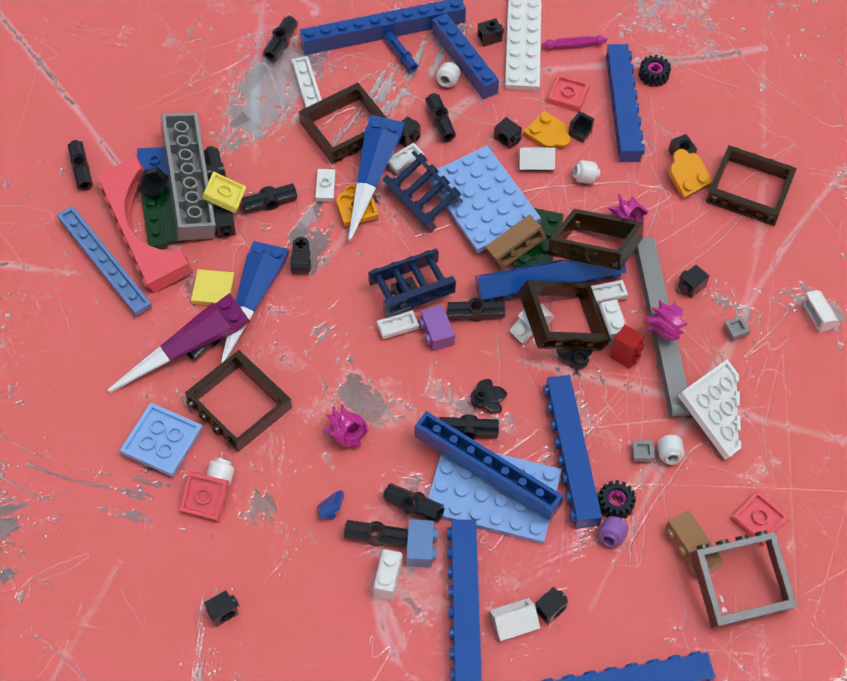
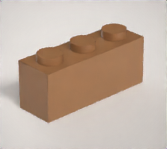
(516, 241)
(686, 536)

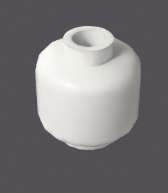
(448, 74)
(586, 172)
(670, 449)
(221, 469)

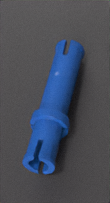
(404, 55)

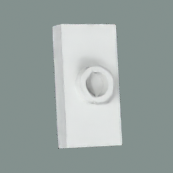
(403, 158)
(325, 185)
(610, 291)
(397, 324)

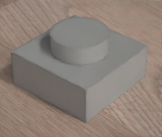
(736, 328)
(643, 451)

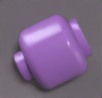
(613, 531)

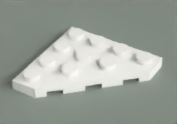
(715, 406)

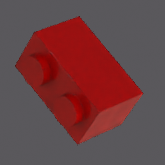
(627, 346)

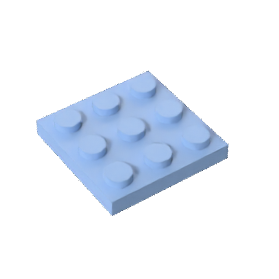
(161, 439)

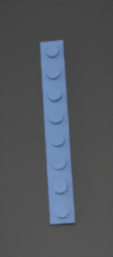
(104, 261)

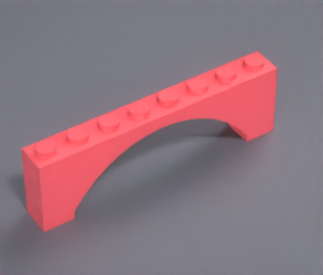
(157, 265)

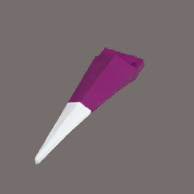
(208, 326)

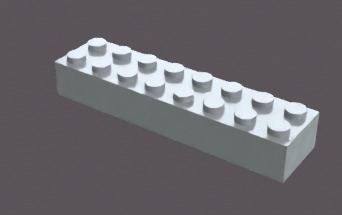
(187, 176)

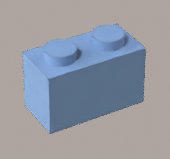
(420, 543)

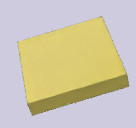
(224, 192)
(211, 286)

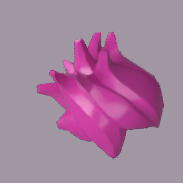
(629, 209)
(666, 321)
(346, 427)

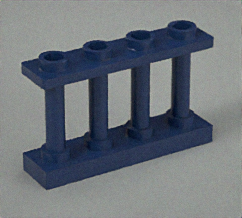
(417, 206)
(417, 296)

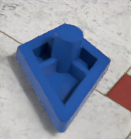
(331, 505)

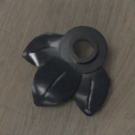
(572, 356)
(488, 396)

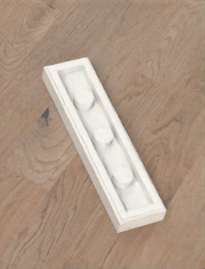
(306, 80)

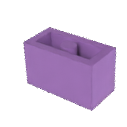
(437, 328)

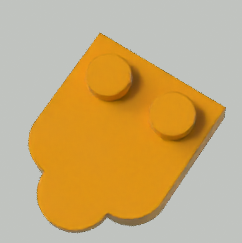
(548, 131)
(688, 172)
(345, 206)

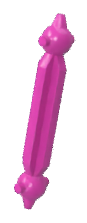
(574, 42)

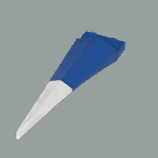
(379, 144)
(259, 272)

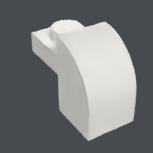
(522, 329)

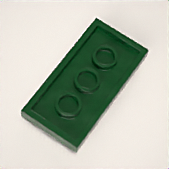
(540, 253)

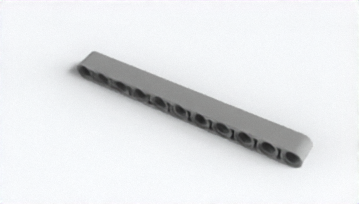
(666, 351)

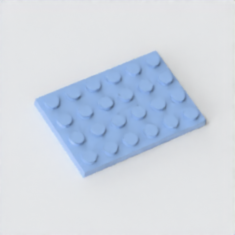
(488, 195)
(472, 498)

